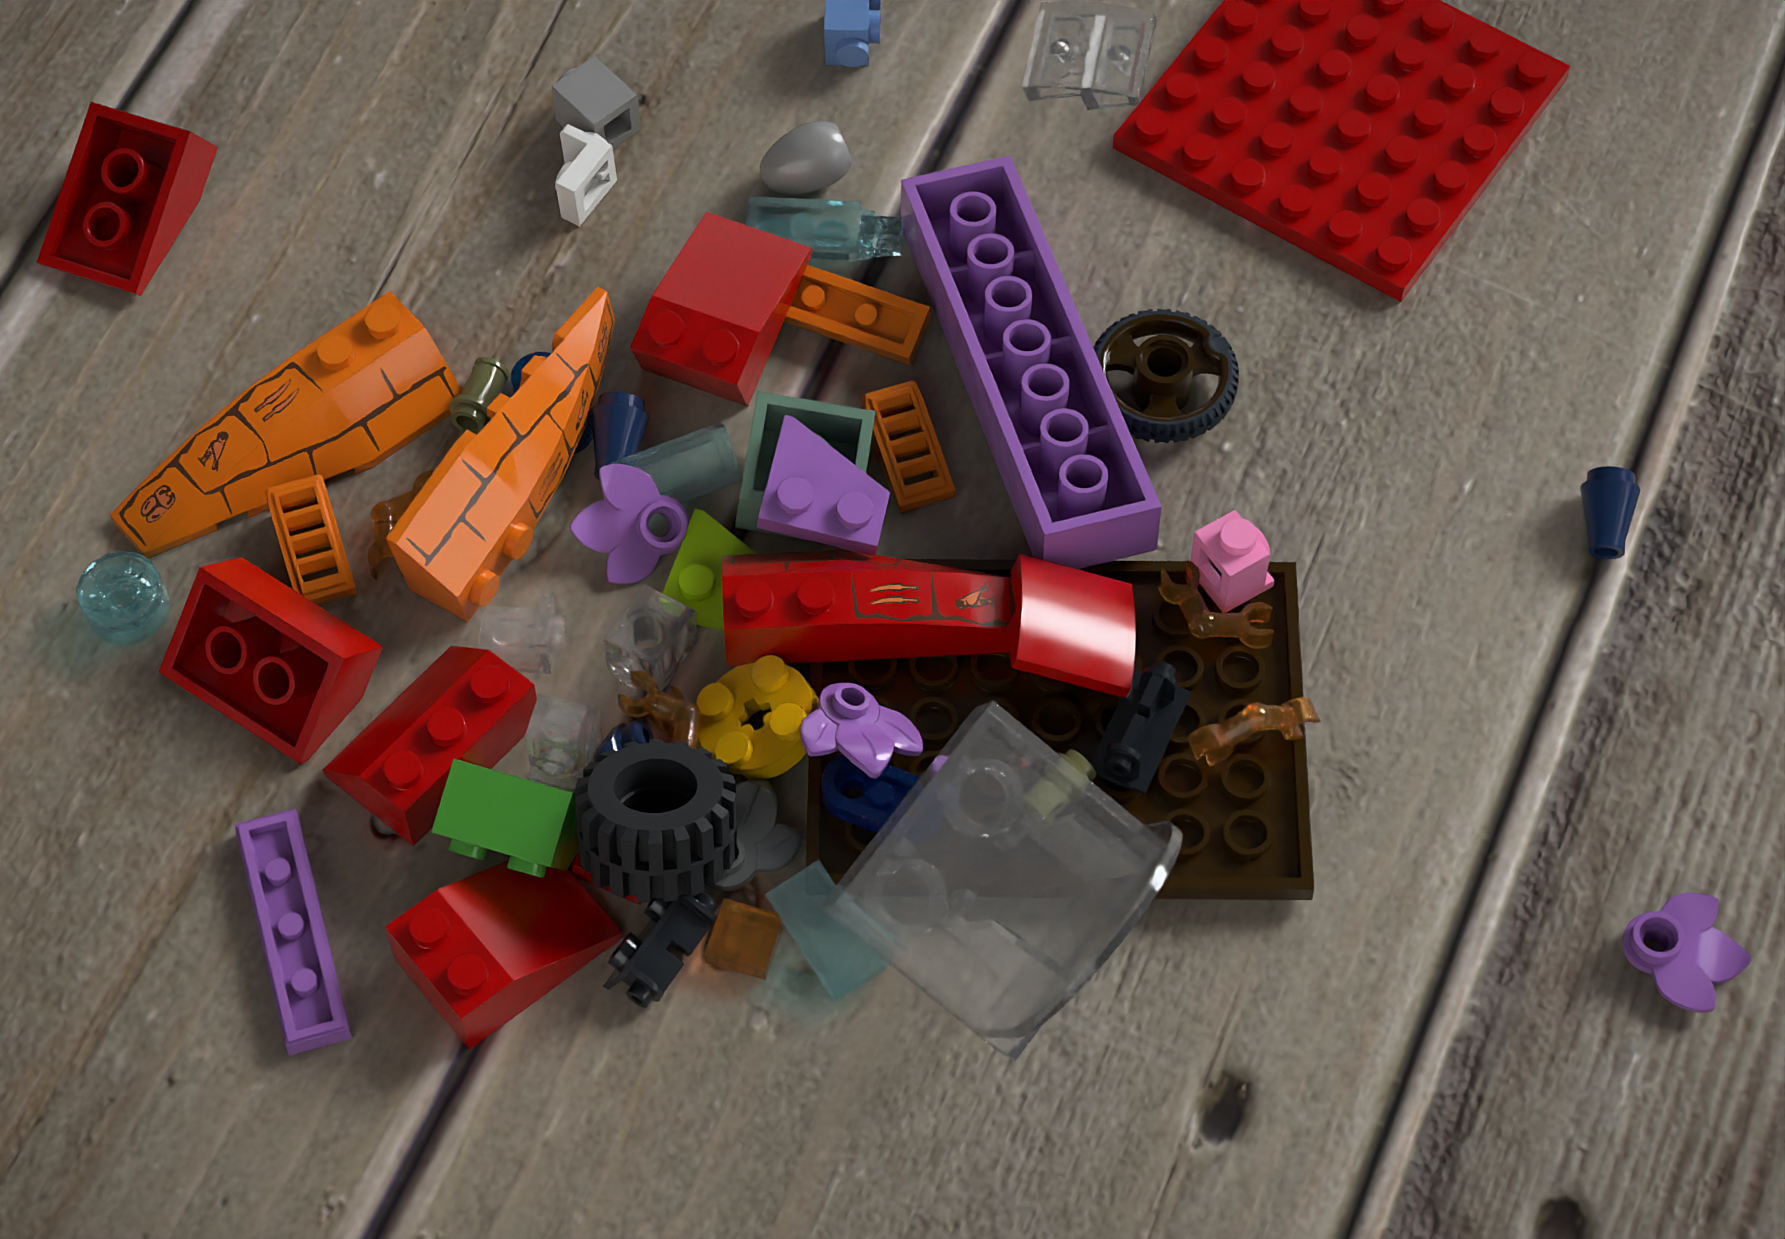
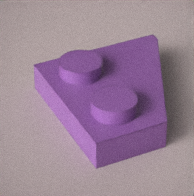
(821, 494)

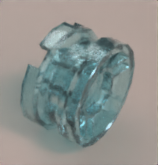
(132, 578)

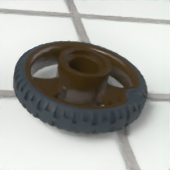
(1169, 355)

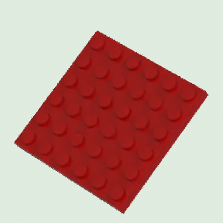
(1344, 123)

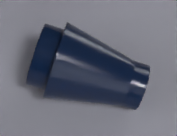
(617, 427)
(1608, 507)

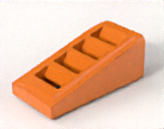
(899, 411)
(300, 506)

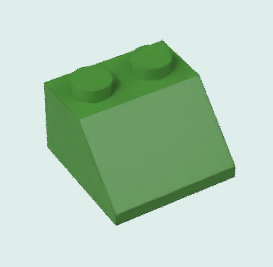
(509, 816)

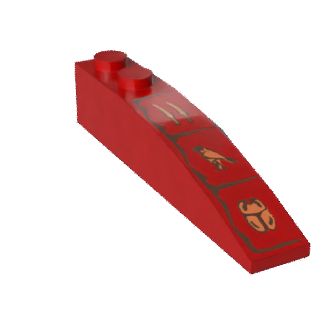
(858, 608)

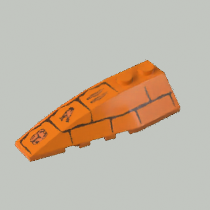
(317, 413)
(497, 483)

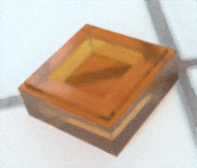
(744, 939)

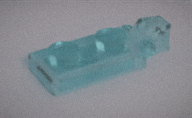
(828, 226)

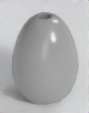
(806, 159)

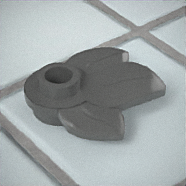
(760, 841)

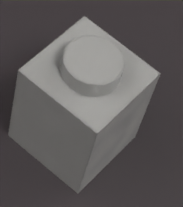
(596, 102)

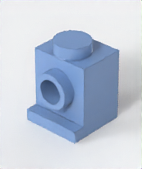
(849, 30)

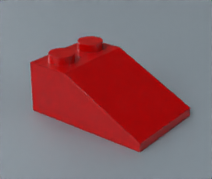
(125, 198)
(720, 308)
(498, 944)

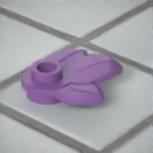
(622, 523)
(859, 728)
(1693, 951)

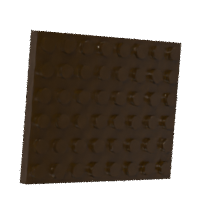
(1238, 819)

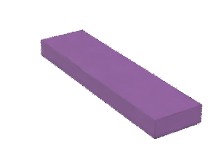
(292, 932)

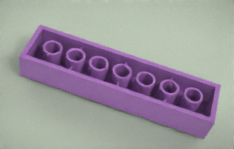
(1029, 366)

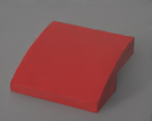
(1072, 626)

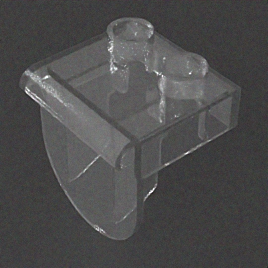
(1003, 880)

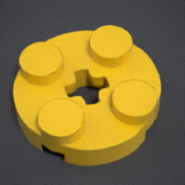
(739, 695)

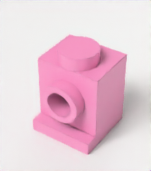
(1239, 554)

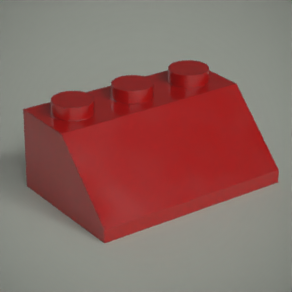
(268, 657)
(459, 708)

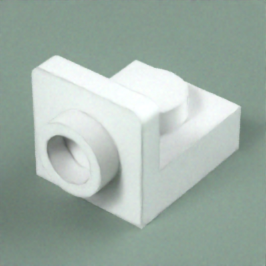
(585, 175)

